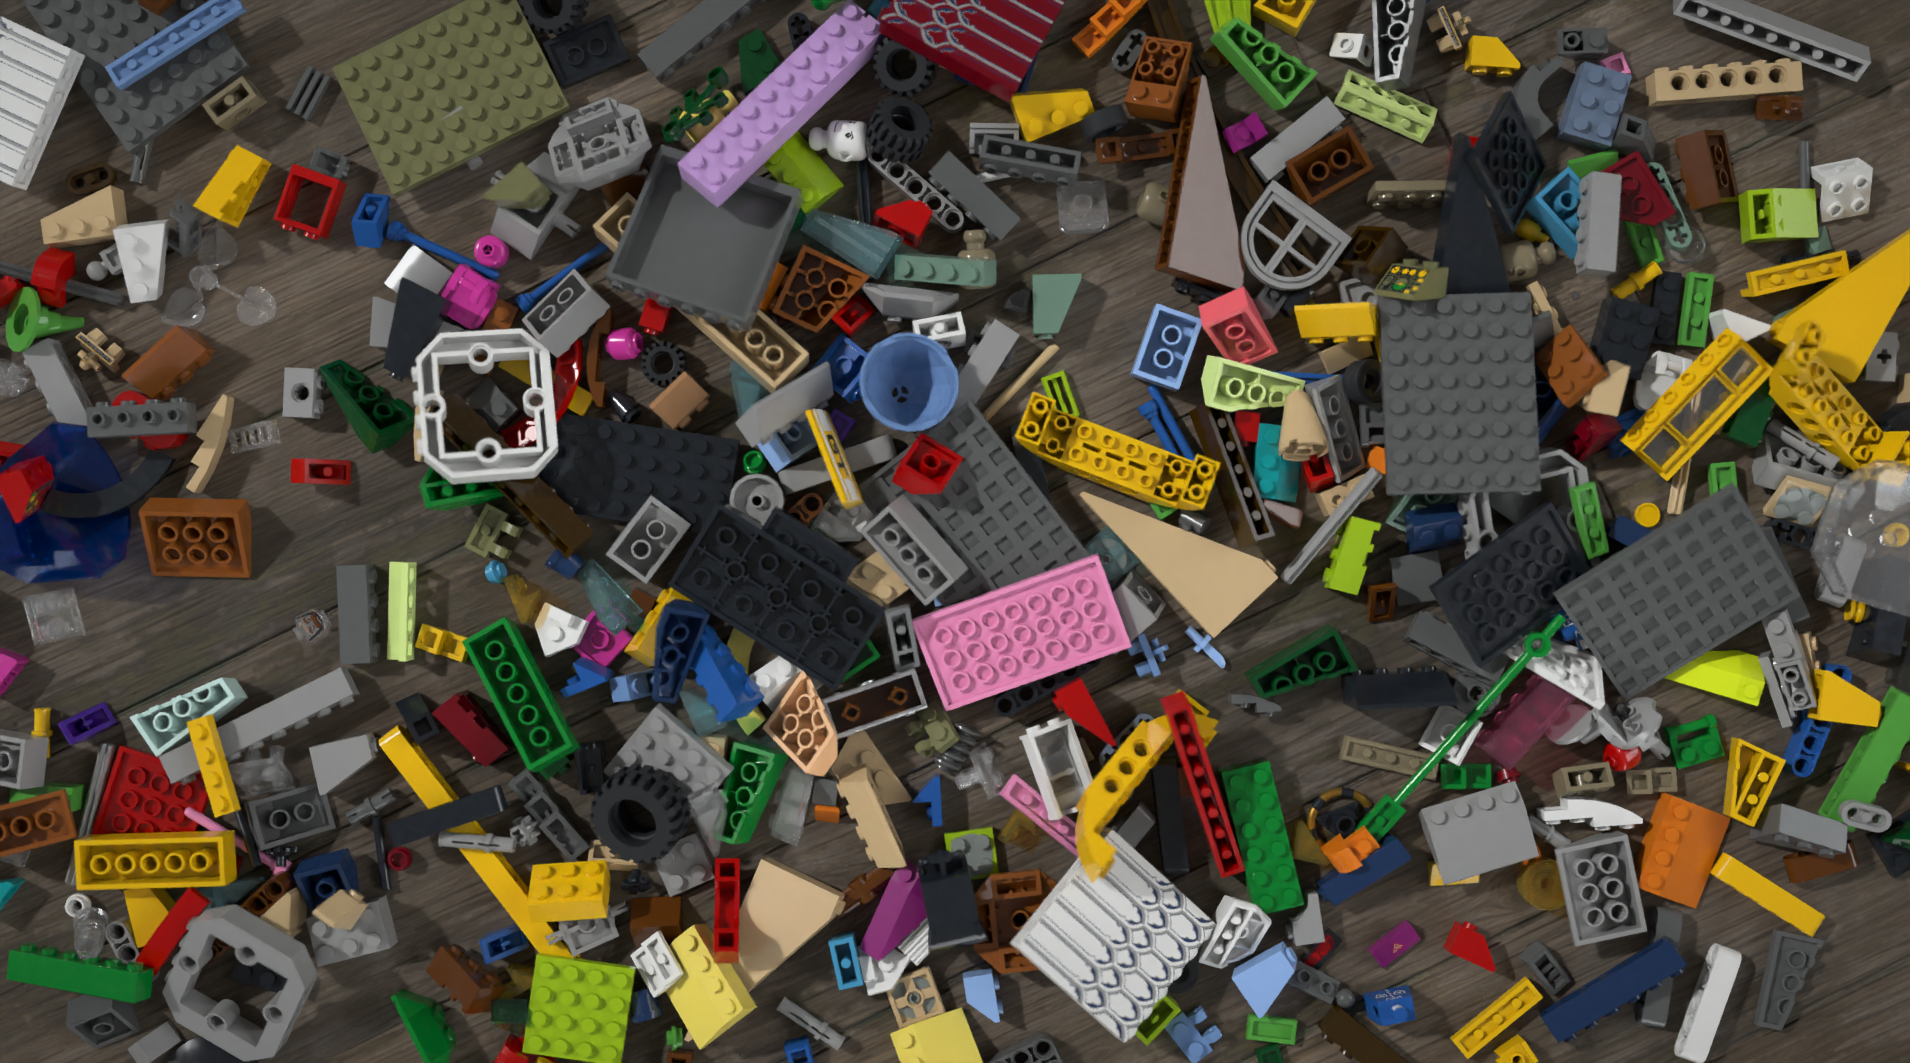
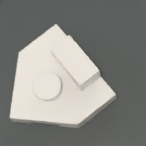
(558, 629)
(882, 975)

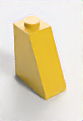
(1842, 701)
(147, 910)

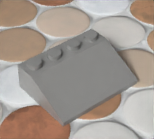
(1478, 832)
(1600, 888)

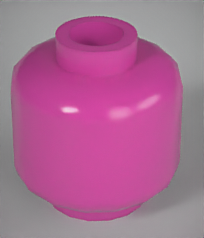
(498, 255)
(624, 343)

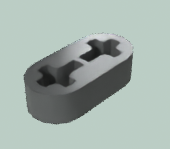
(1124, 48)

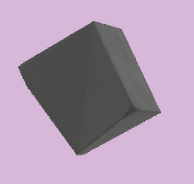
(825, 791)

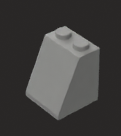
(1136, 603)

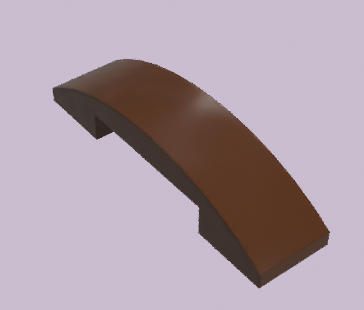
(1136, 148)
(603, 327)

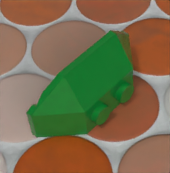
(444, 496)
(426, 1026)

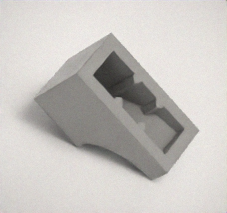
(1306, 924)

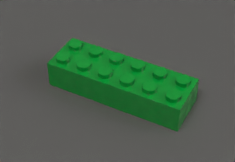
(521, 694)
(1260, 835)

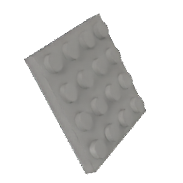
(673, 748)

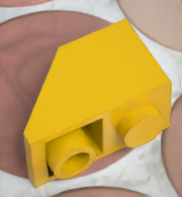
(1489, 55)

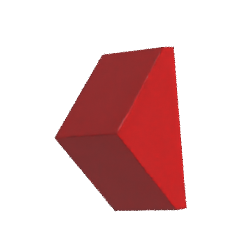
(853, 315)

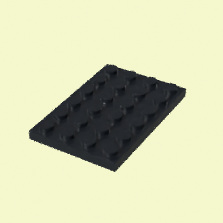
(1510, 584)

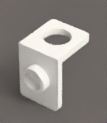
(1352, 47)

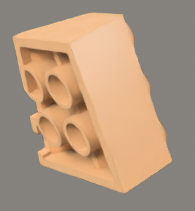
(804, 728)

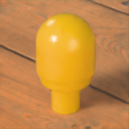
(1530, 231)

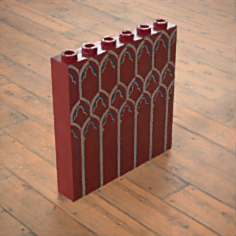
(976, 39)

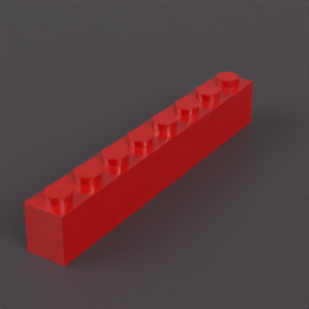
(1202, 784)

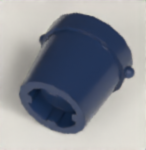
(563, 566)
(644, 1006)

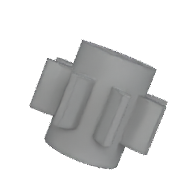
(525, 830)

